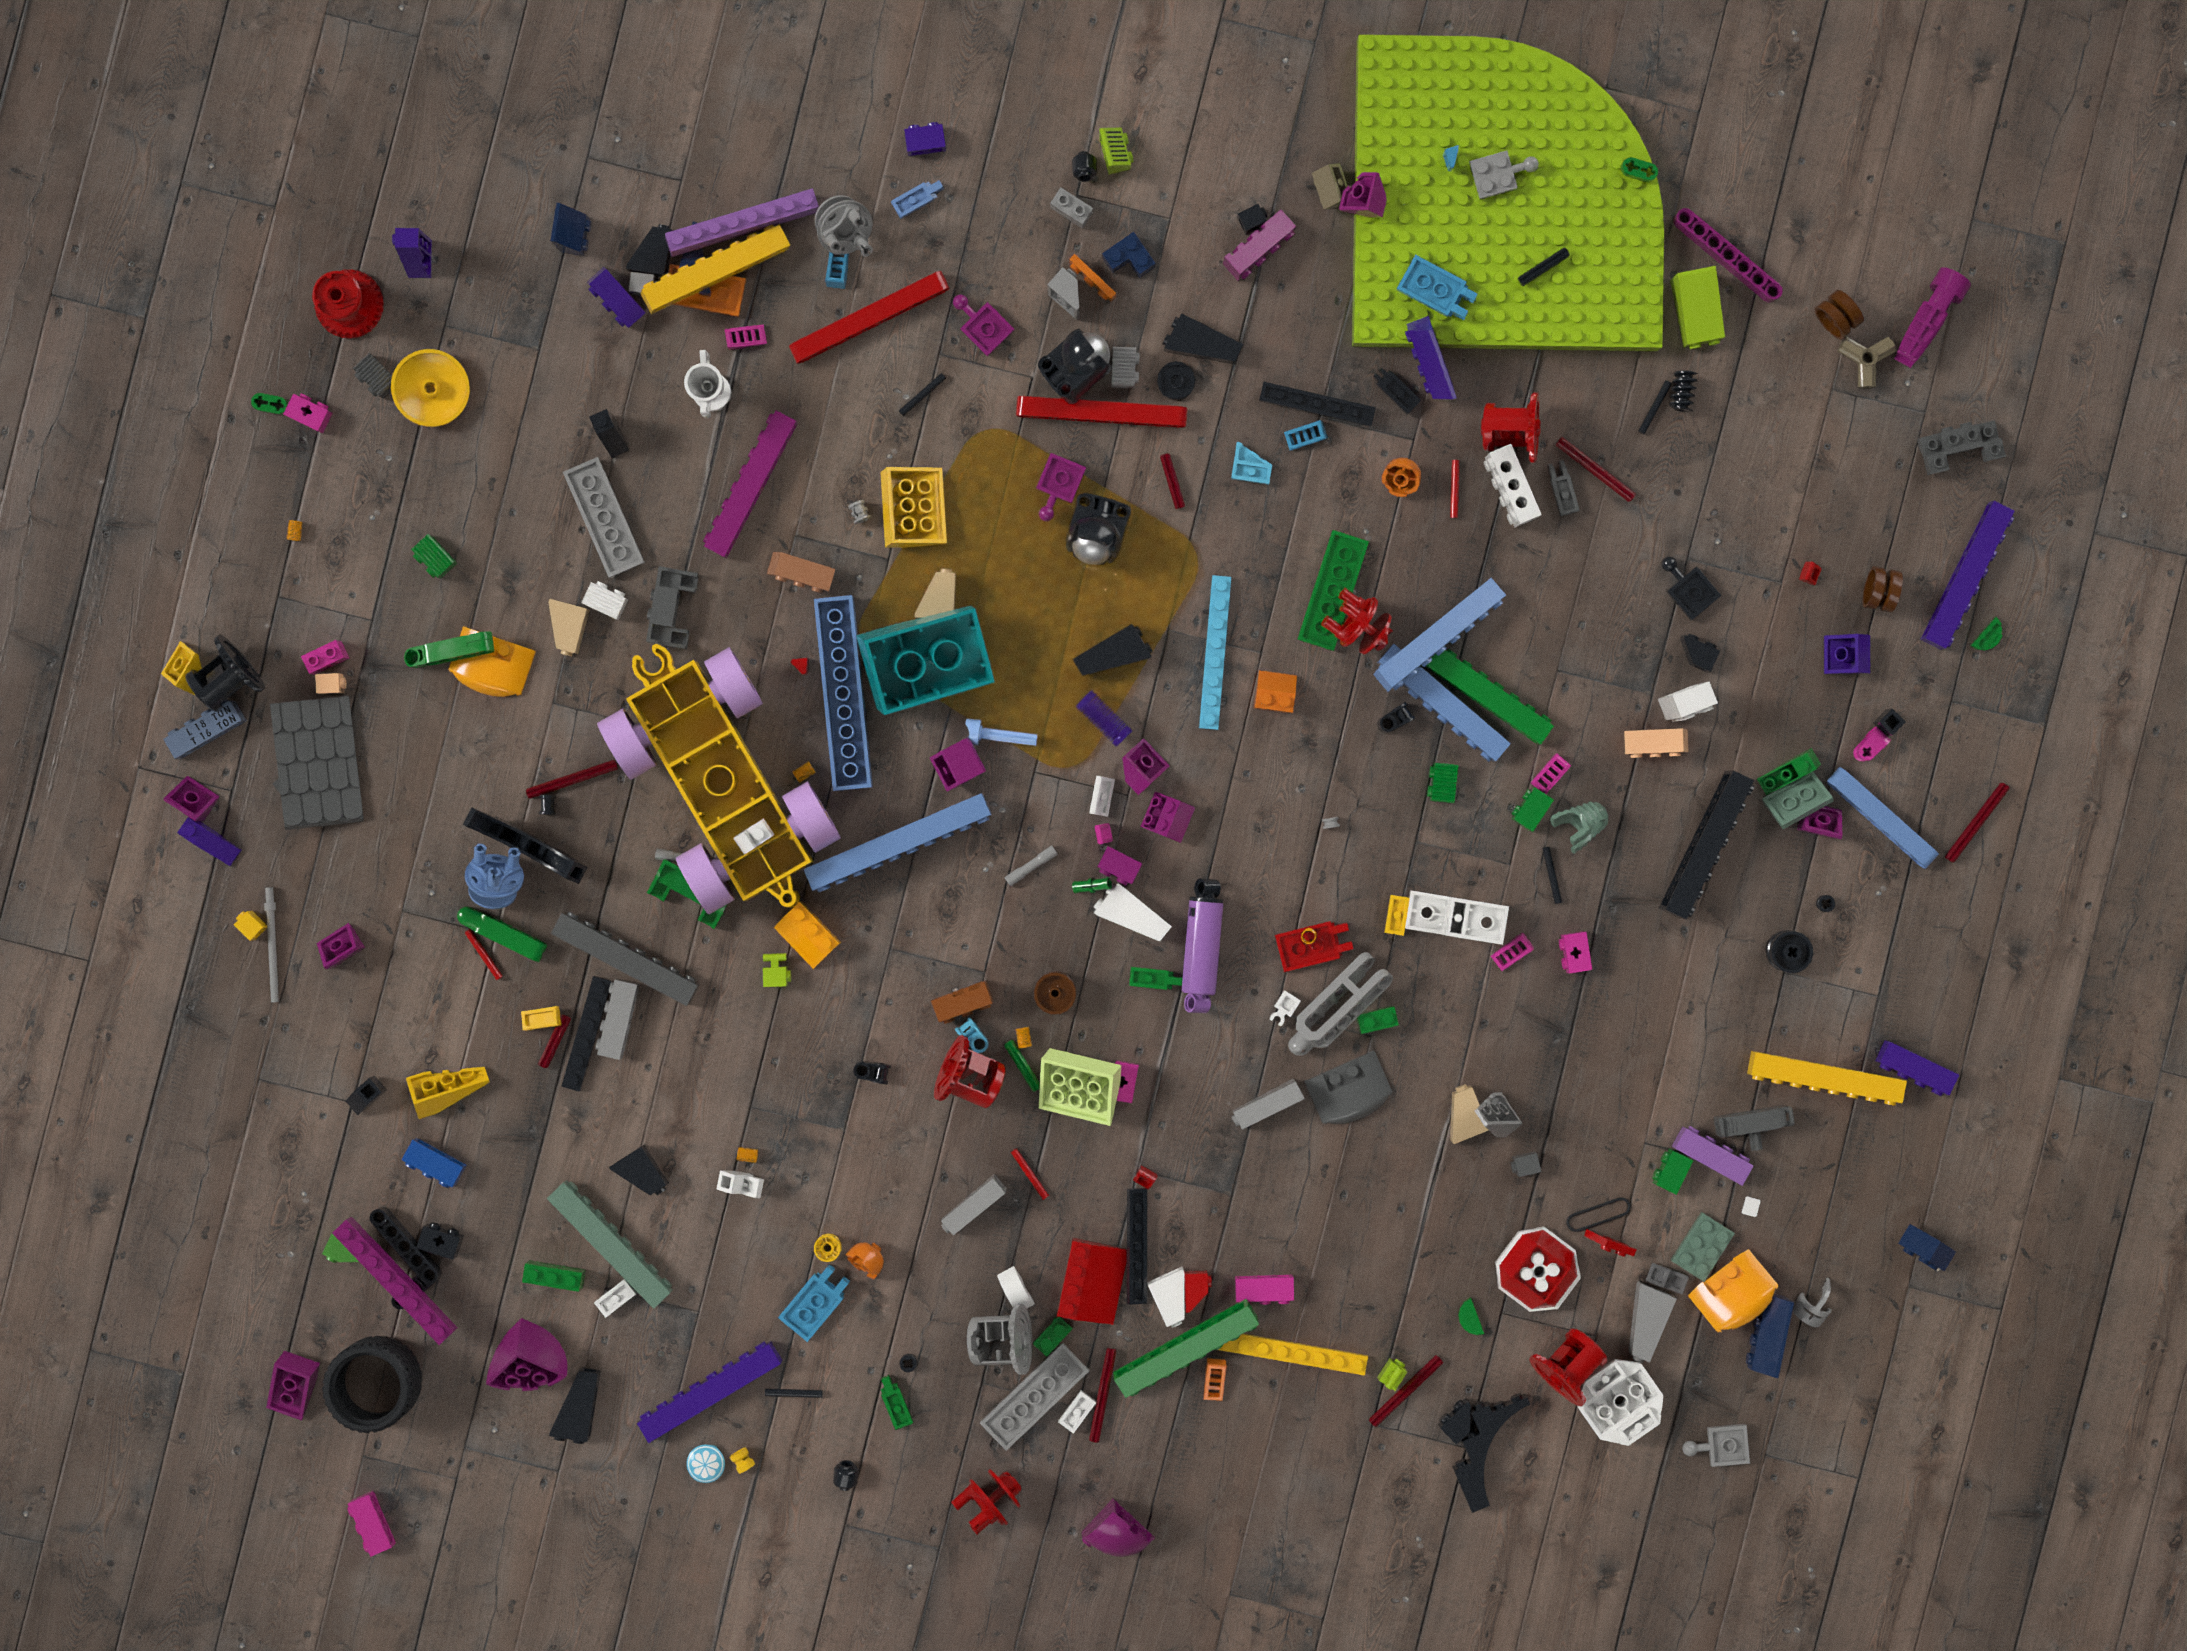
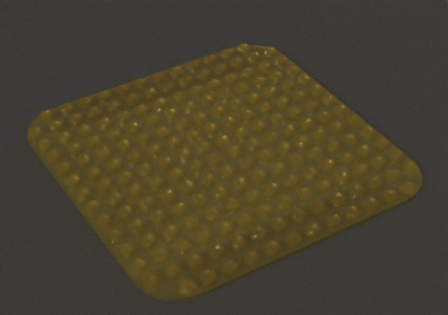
(1037, 598)

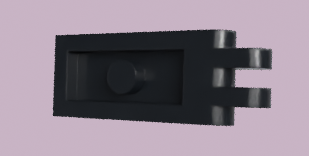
(1397, 391)

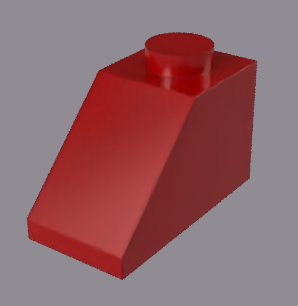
(1196, 1288)

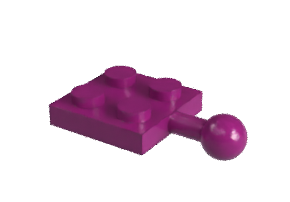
(985, 328)
(1060, 481)

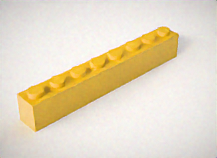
(715, 268)
(1826, 1077)

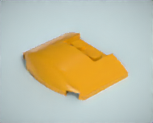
(495, 673)
(1735, 1293)

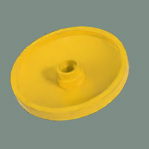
(430, 388)

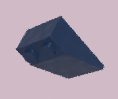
(570, 230)

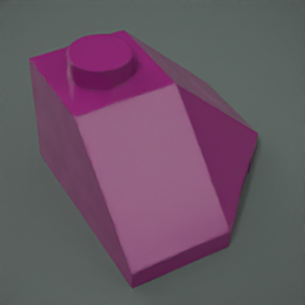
(1365, 196)

